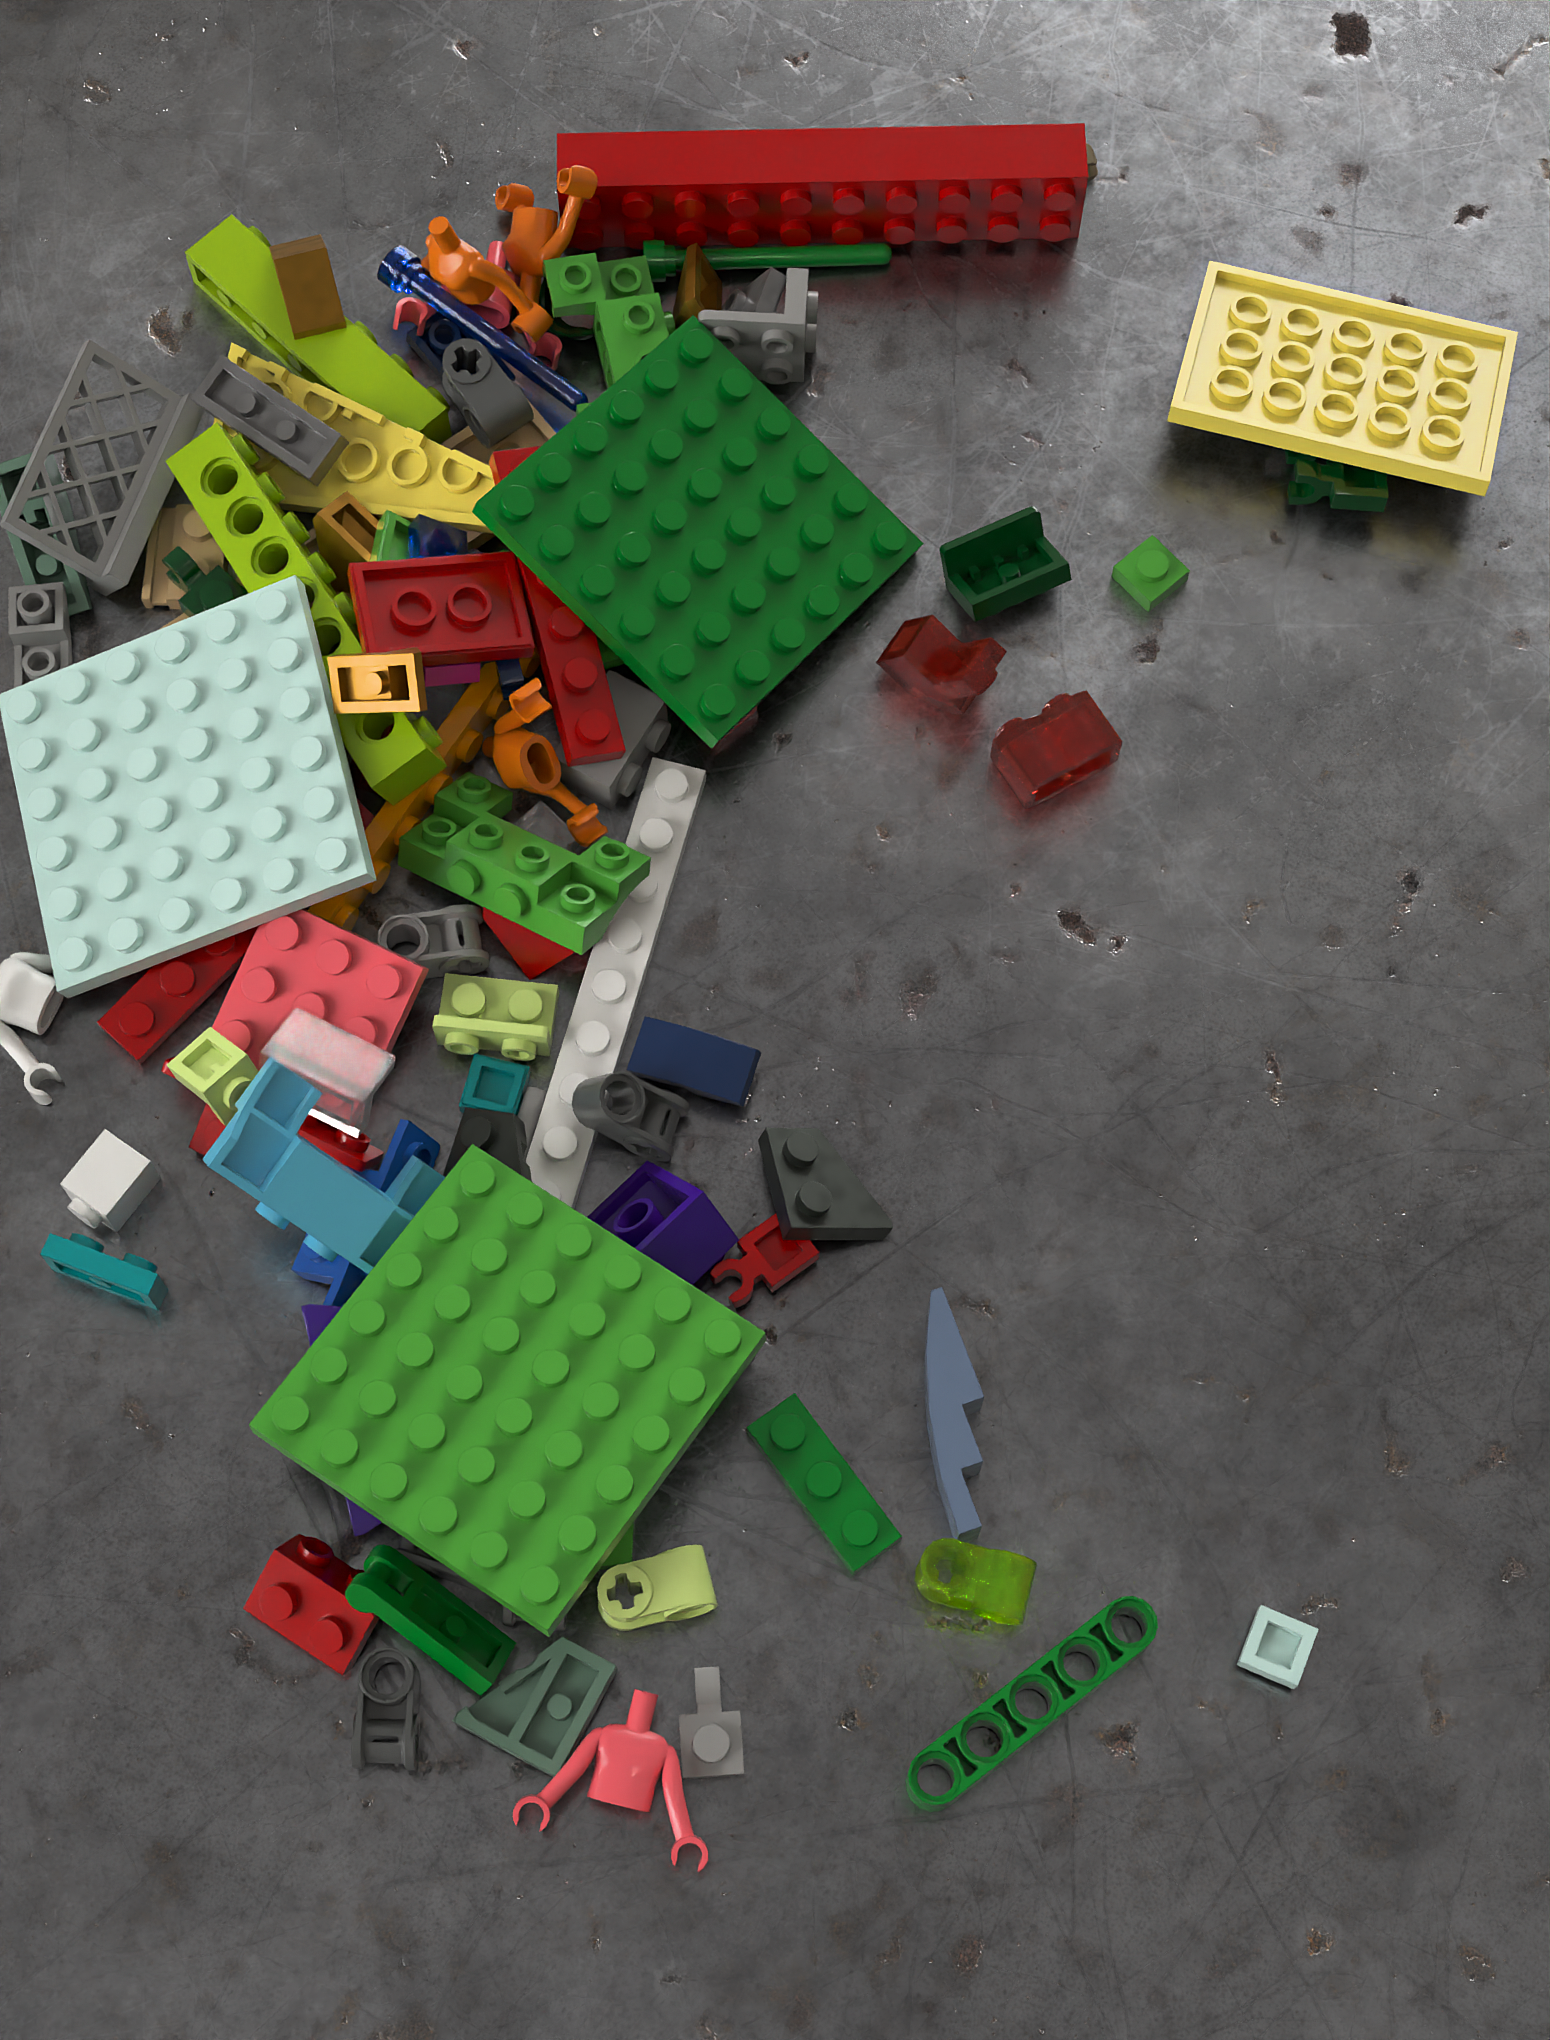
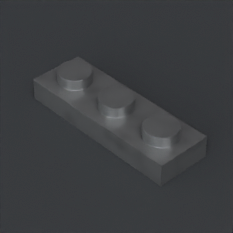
(269, 420)

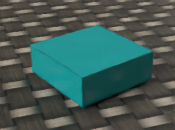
(494, 1085)

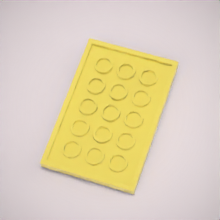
(1345, 378)

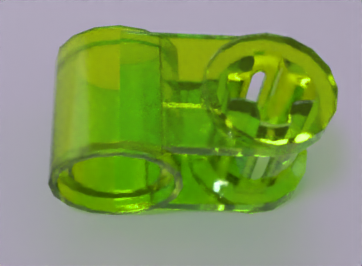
(984, 1580)

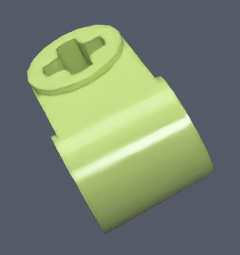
(666, 1588)

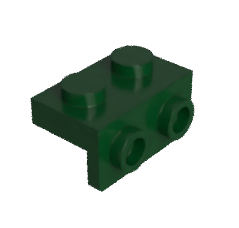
(1002, 564)

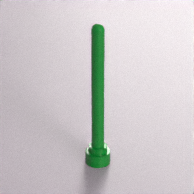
(665, 260)

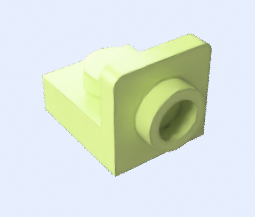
(214, 1072)

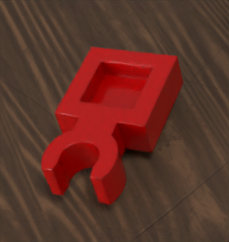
(765, 1259)

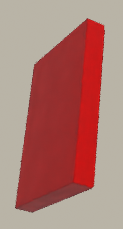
(444, 606)

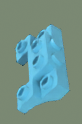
(304, 1183)

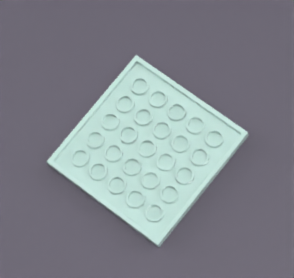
(184, 788)

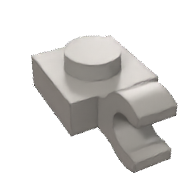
(710, 1737)

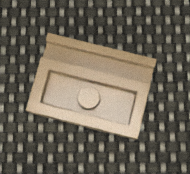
(175, 528)

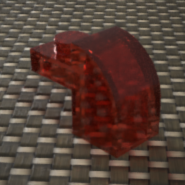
(939, 666)

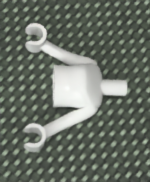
(30, 1002)

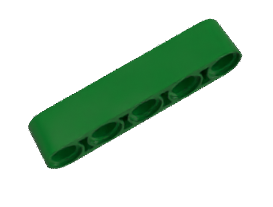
(1052, 1681)

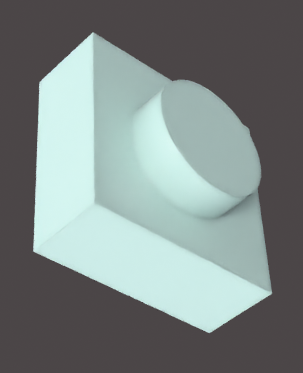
(1277, 1647)

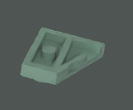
(542, 1707)

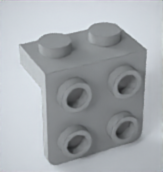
(771, 343)

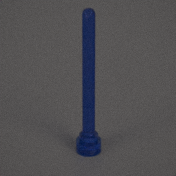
(403, 272)

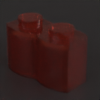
(1054, 748)

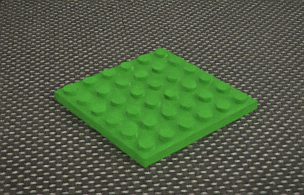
(509, 1387)

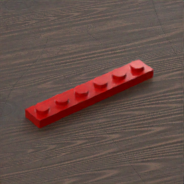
(568, 658)
(176, 989)

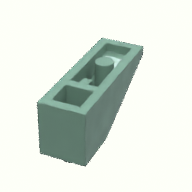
(33, 563)

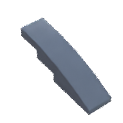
(949, 1397)

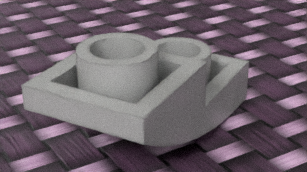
(39, 630)

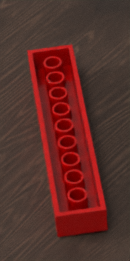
(829, 185)

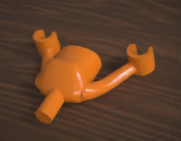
(535, 229)
(474, 278)
(531, 763)

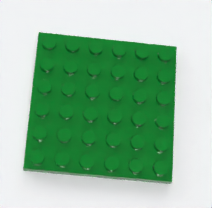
(698, 530)

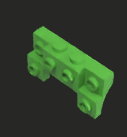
(623, 303)
(517, 872)

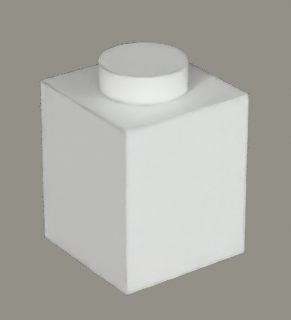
(109, 1182)

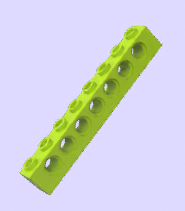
(207, 473)

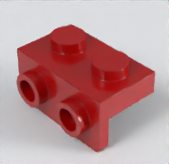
(306, 1602)

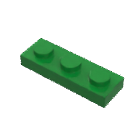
(823, 1484)

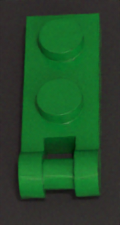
(430, 1617)

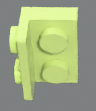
(496, 1016)

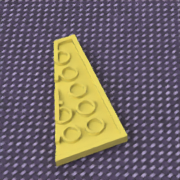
(379, 467)

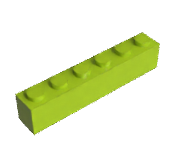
(240, 276)

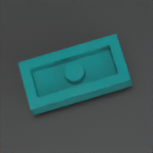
(83, 1260)

